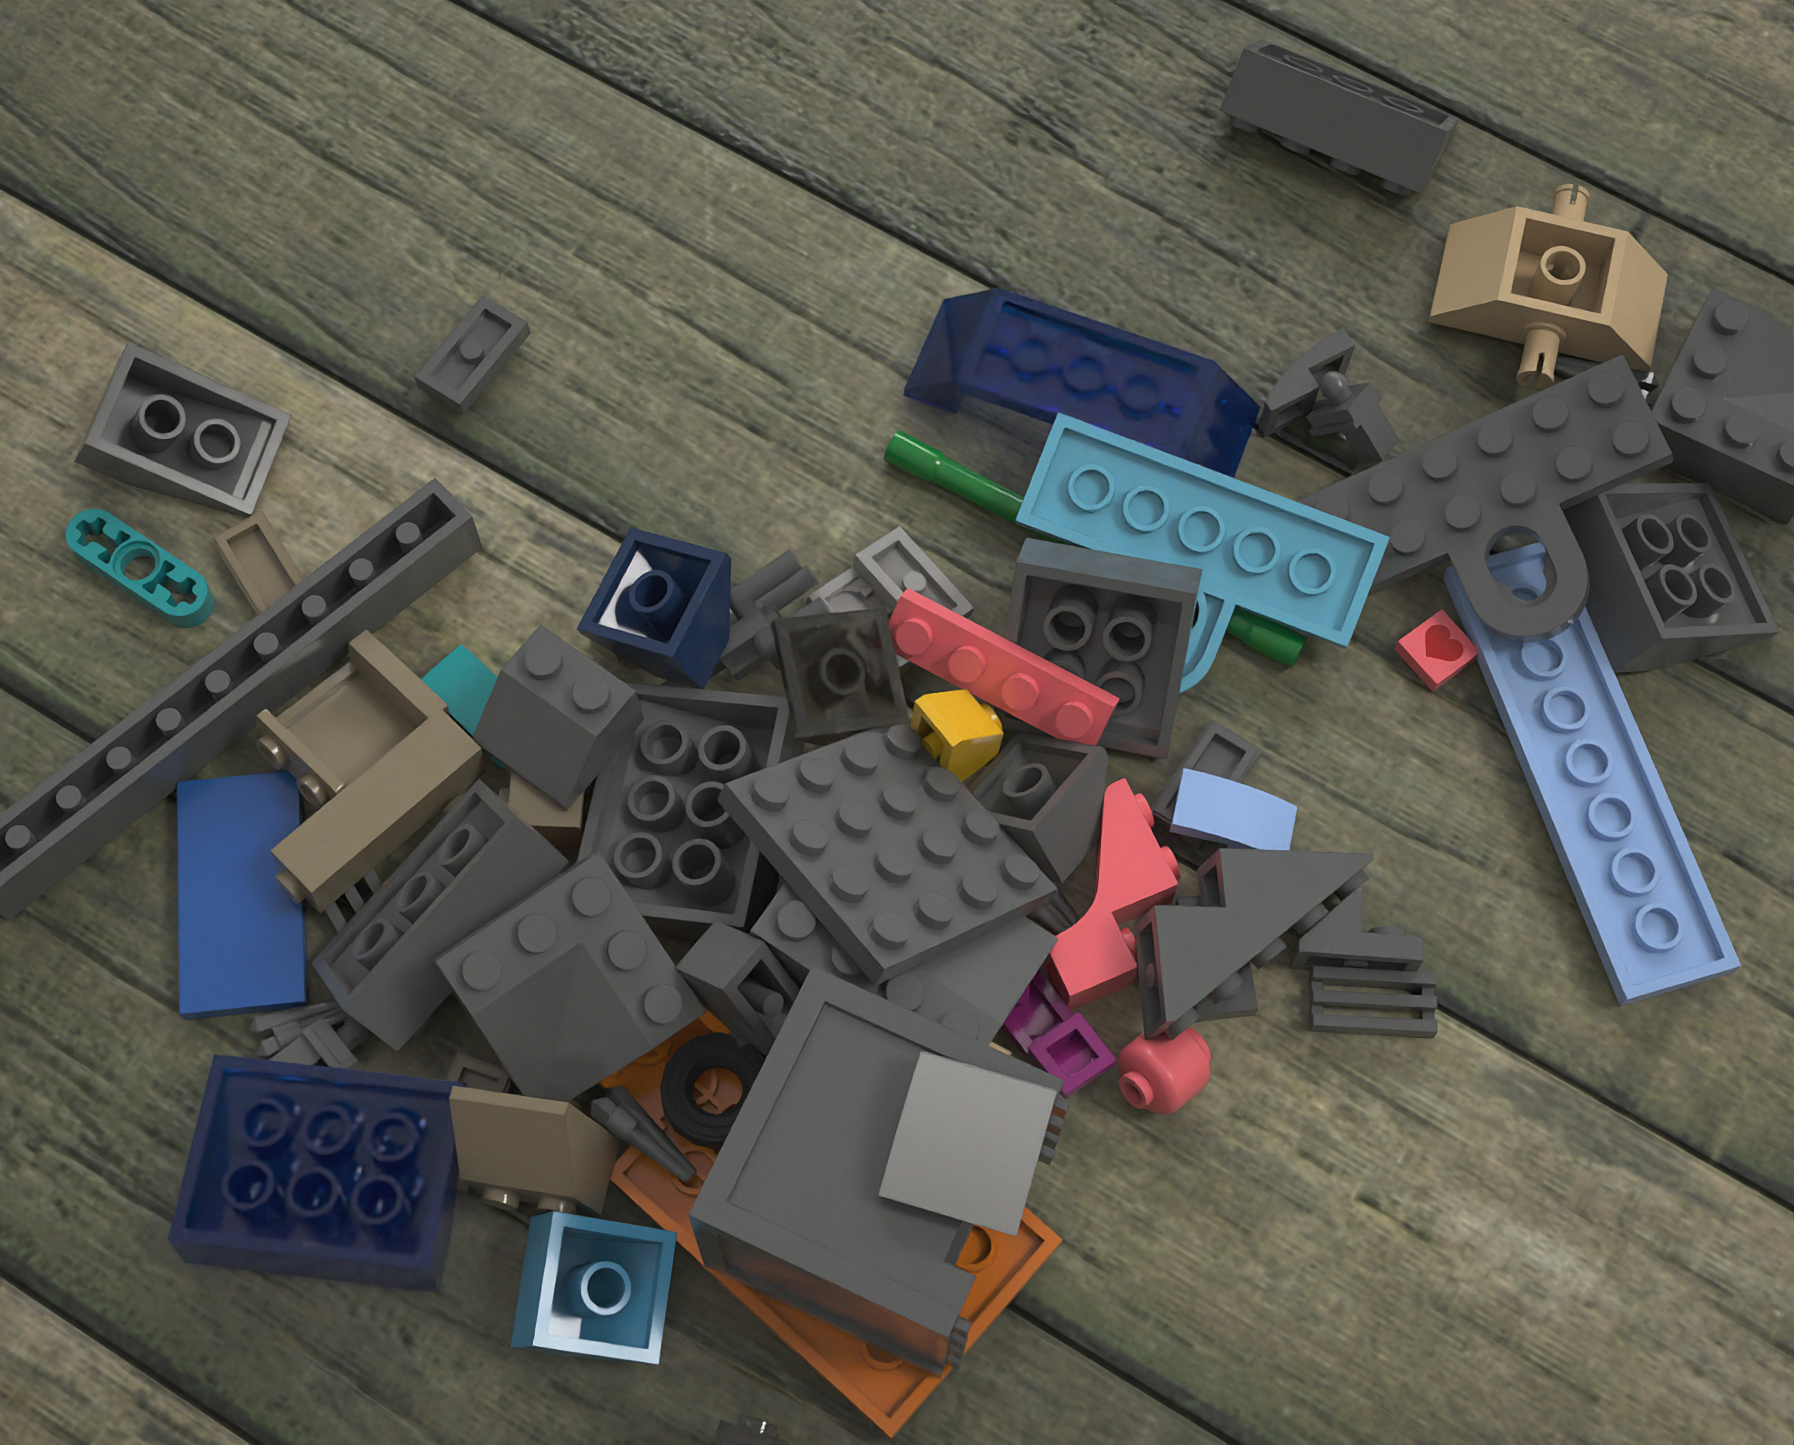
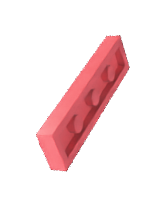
(999, 670)

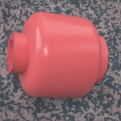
(1164, 1072)

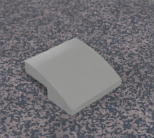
(883, 574)
(968, 1143)

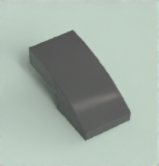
(1299, 385)

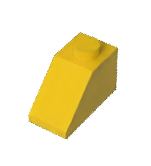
(957, 730)

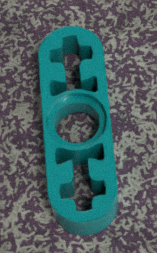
(150, 590)

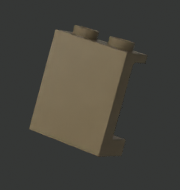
(346, 721)

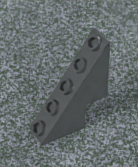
(1243, 911)

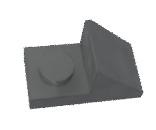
(1341, 943)

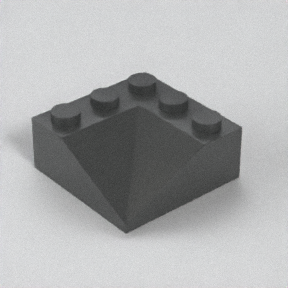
(1733, 405)
(569, 984)

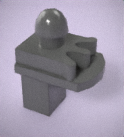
(1356, 414)
(325, 1047)

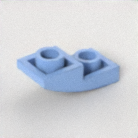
(1231, 813)

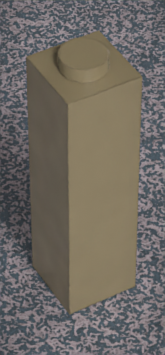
(377, 812)

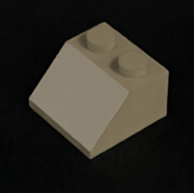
(531, 1151)

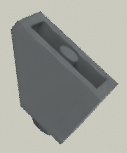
(740, 983)

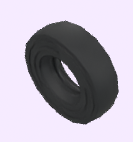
(682, 1071)

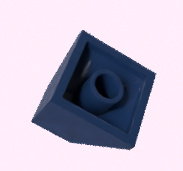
(663, 607)

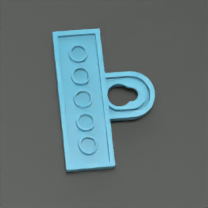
(1249, 542)

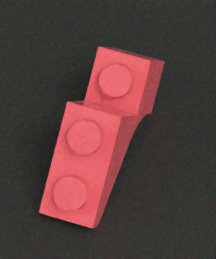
(1129, 880)

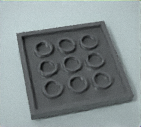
(886, 849)

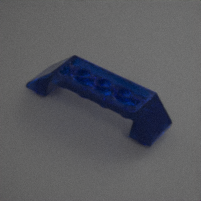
(1065, 363)

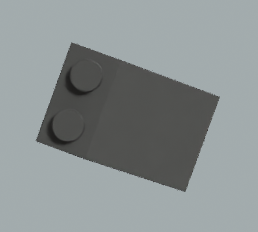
(182, 434)

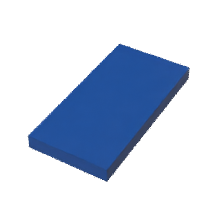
(235, 924)

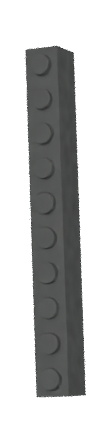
(224, 691)

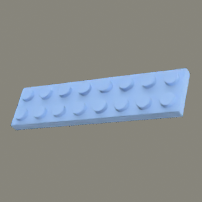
(1599, 796)

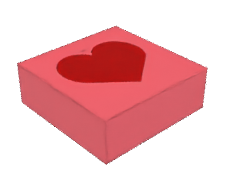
(1437, 650)

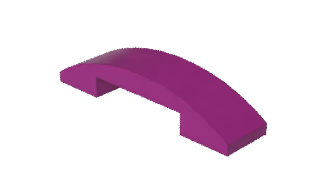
(1056, 1038)

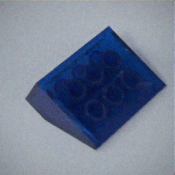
(320, 1174)

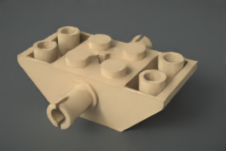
(1551, 286)

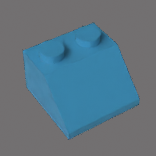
(593, 1289)

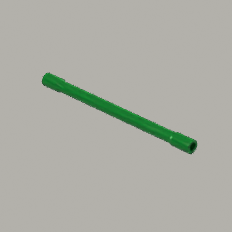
(934, 467)

